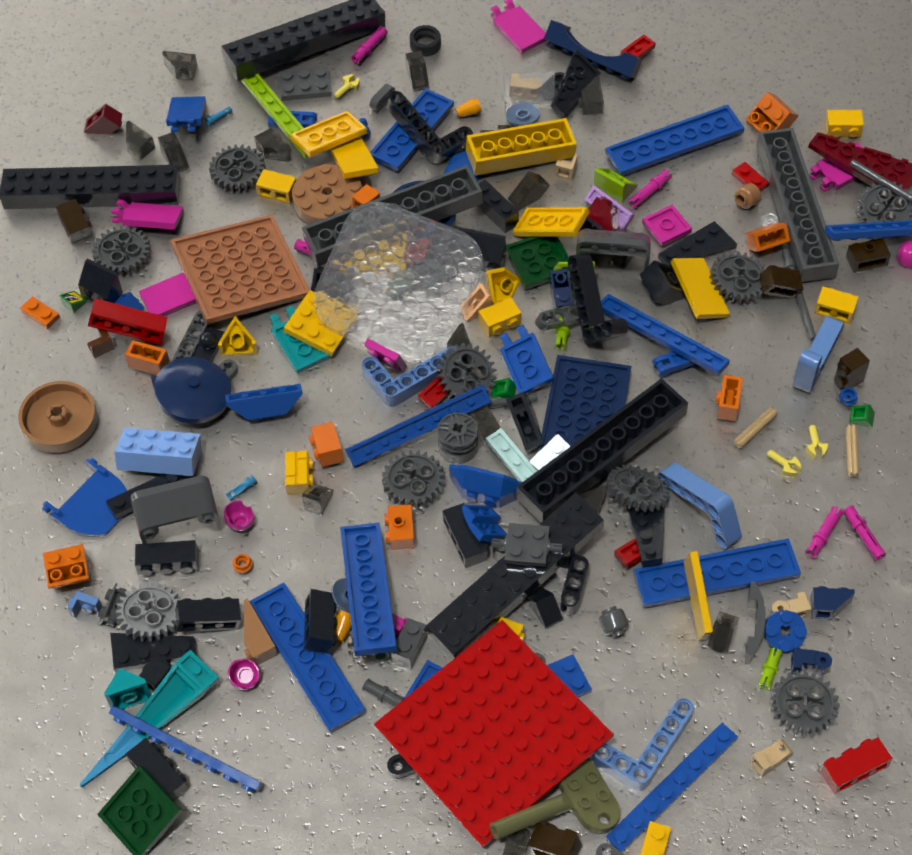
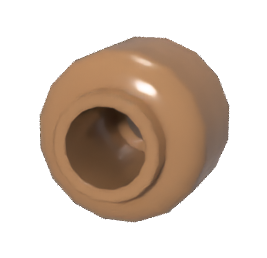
(747, 196)

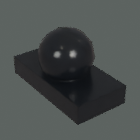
(208, 344)

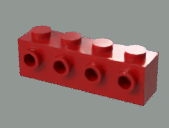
(127, 321)

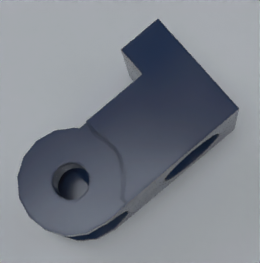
(811, 661)

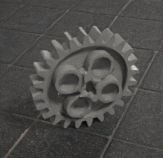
(147, 611)

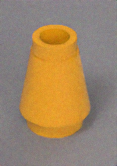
(469, 108)
(342, 626)

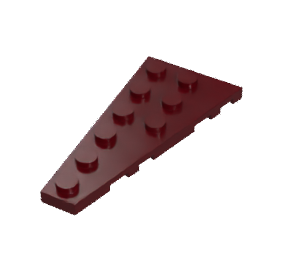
(879, 162)

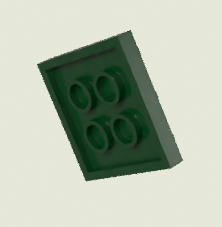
(535, 258)
(140, 812)

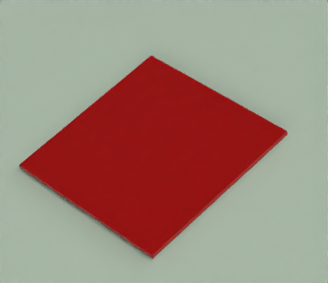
(493, 731)

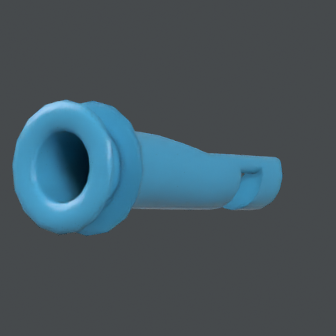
(211, 119)
(241, 487)

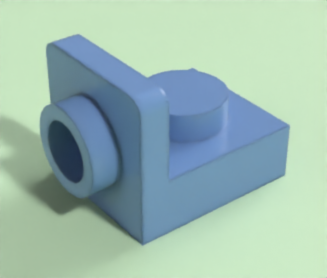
(85, 602)

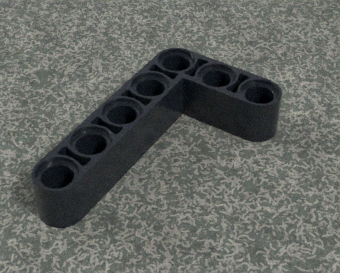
(446, 146)
(589, 305)
(572, 575)

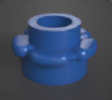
(848, 392)

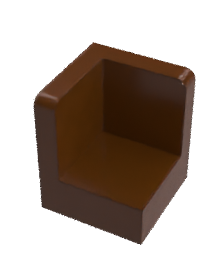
(101, 345)

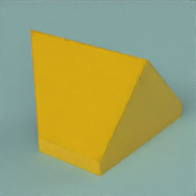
(501, 284)
(237, 340)

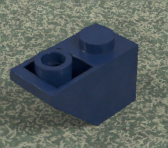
(560, 288)
(829, 602)

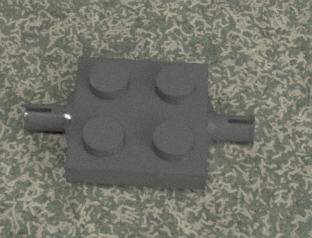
(527, 544)

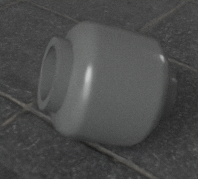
(613, 621)

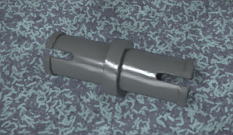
(382, 693)

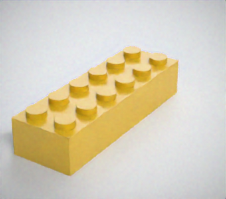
(520, 146)

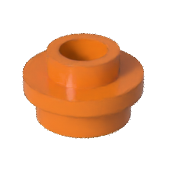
(242, 558)

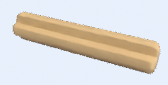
(755, 427)
(852, 451)

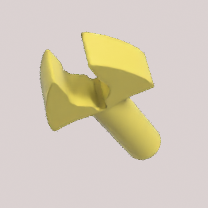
(348, 84)
(815, 443)
(787, 471)

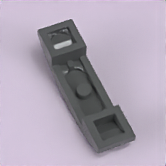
(755, 601)

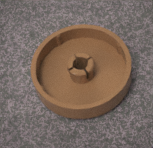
(310, 191)
(58, 416)

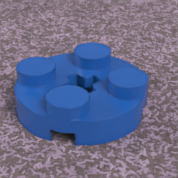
(796, 632)

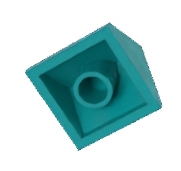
(126, 690)

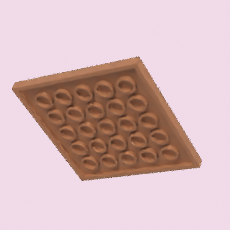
(239, 268)

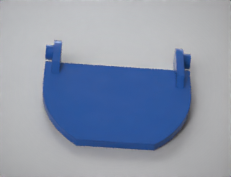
(87, 508)

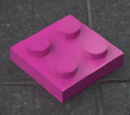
(666, 225)
(386, 355)

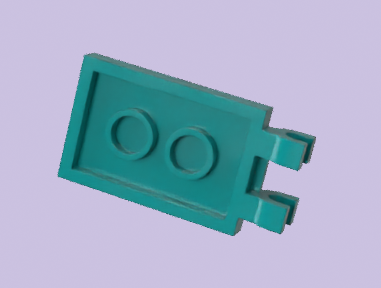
(298, 353)

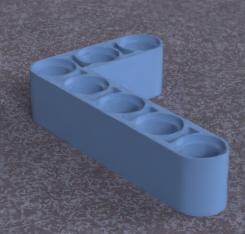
(813, 360)
(375, 372)
(707, 498)
(652, 750)

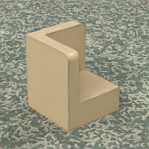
(566, 169)

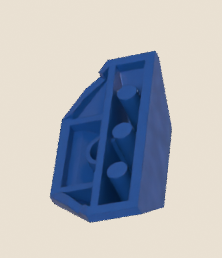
(264, 402)
(483, 485)

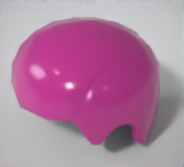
(904, 254)
(238, 516)
(243, 674)

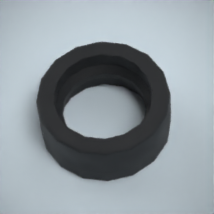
(425, 31)

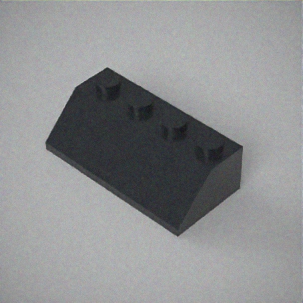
(491, 246)

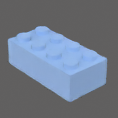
(158, 451)

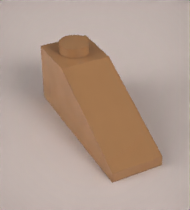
(256, 639)

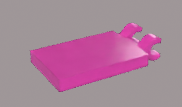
(517, 27)
(832, 174)
(147, 215)
(168, 296)

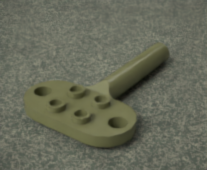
(581, 793)

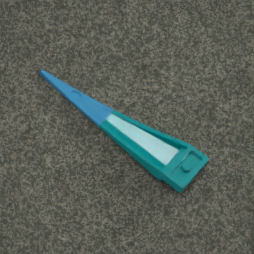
(179, 689)

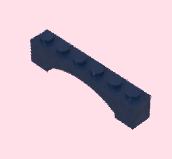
(560, 35)

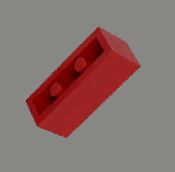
(855, 765)

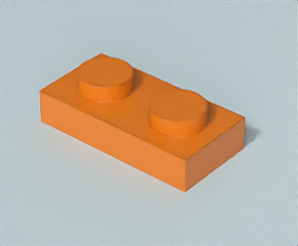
(39, 312)

